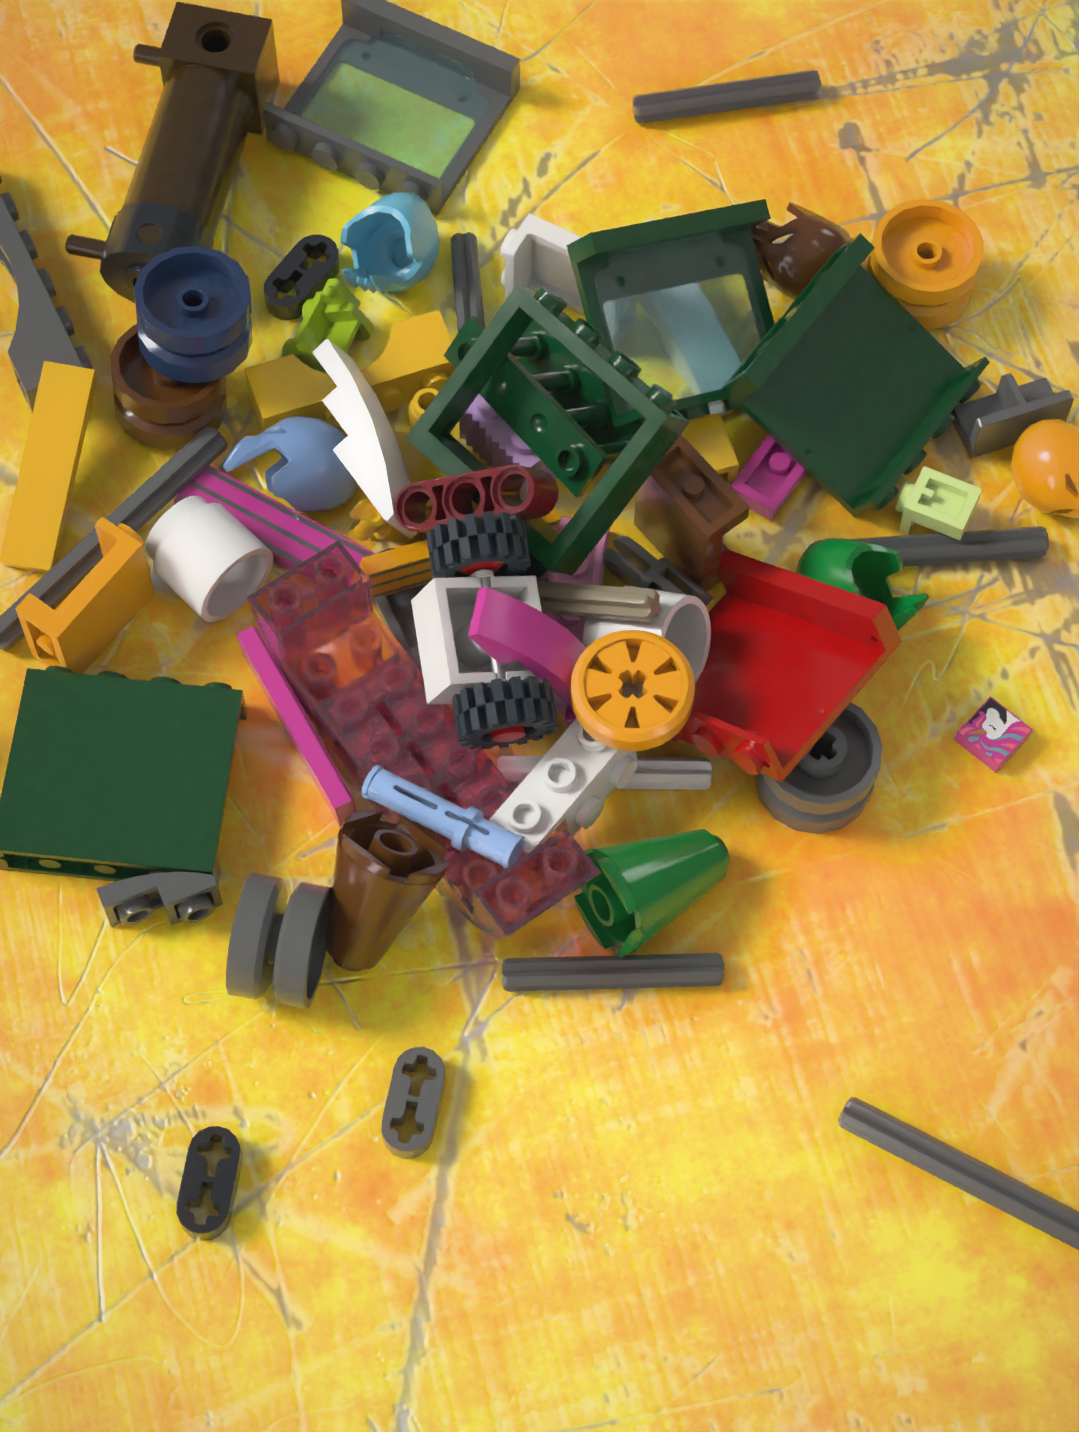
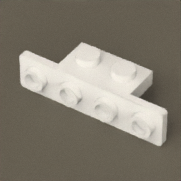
(567, 785)

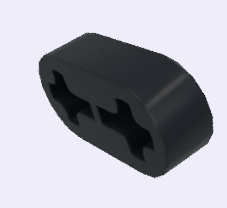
(295, 272)
(196, 1180)

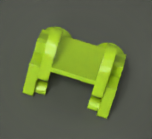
(329, 315)

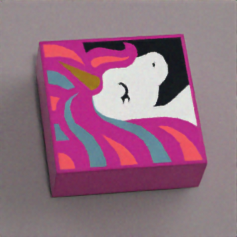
(993, 734)

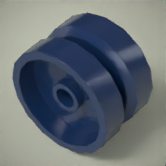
(193, 314)

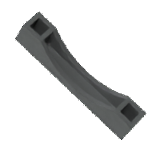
(40, 329)

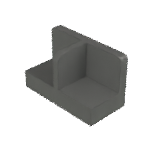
(1003, 416)

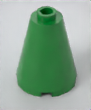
(648, 885)

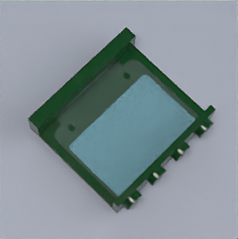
(677, 301)

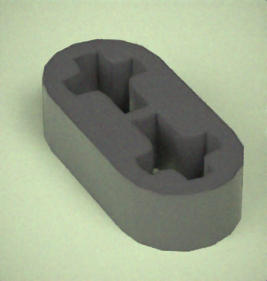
(400, 1100)

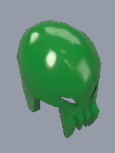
(860, 570)

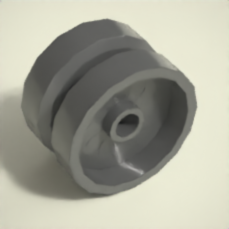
(831, 779)
(278, 941)

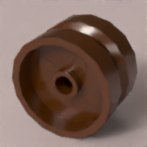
(157, 408)

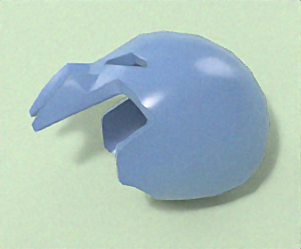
(309, 470)

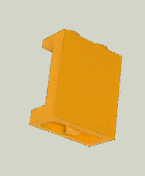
(96, 608)

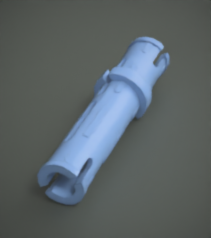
(463, 827)

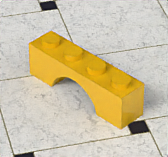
(407, 365)

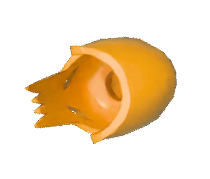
(1048, 467)

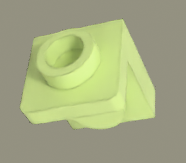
(937, 503)

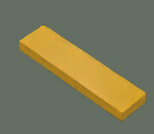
(48, 467)

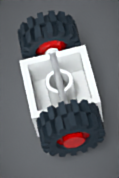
(489, 699)

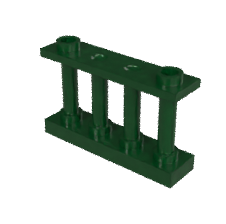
(550, 404)

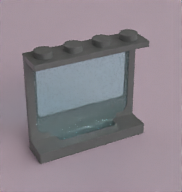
(397, 102)

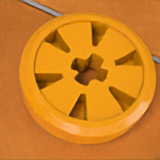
(630, 721)

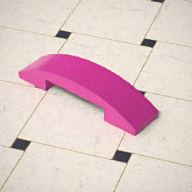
(521, 633)

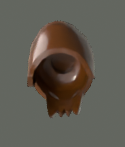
(799, 258)

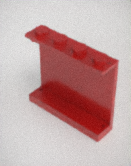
(781, 664)

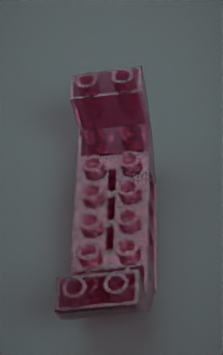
(375, 711)

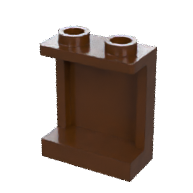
(687, 511)

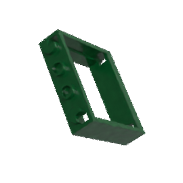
(649, 445)

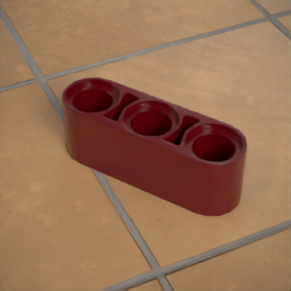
(498, 493)

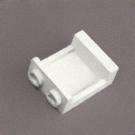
(539, 257)

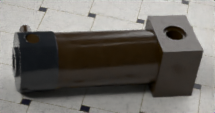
(216, 82)

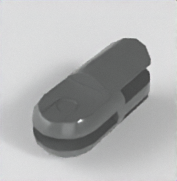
(643, 570)

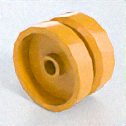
(927, 259)

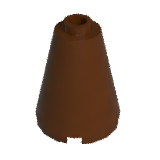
(378, 885)

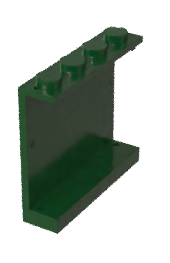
(852, 383)
(117, 775)

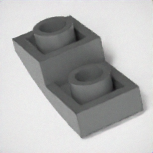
(182, 894)

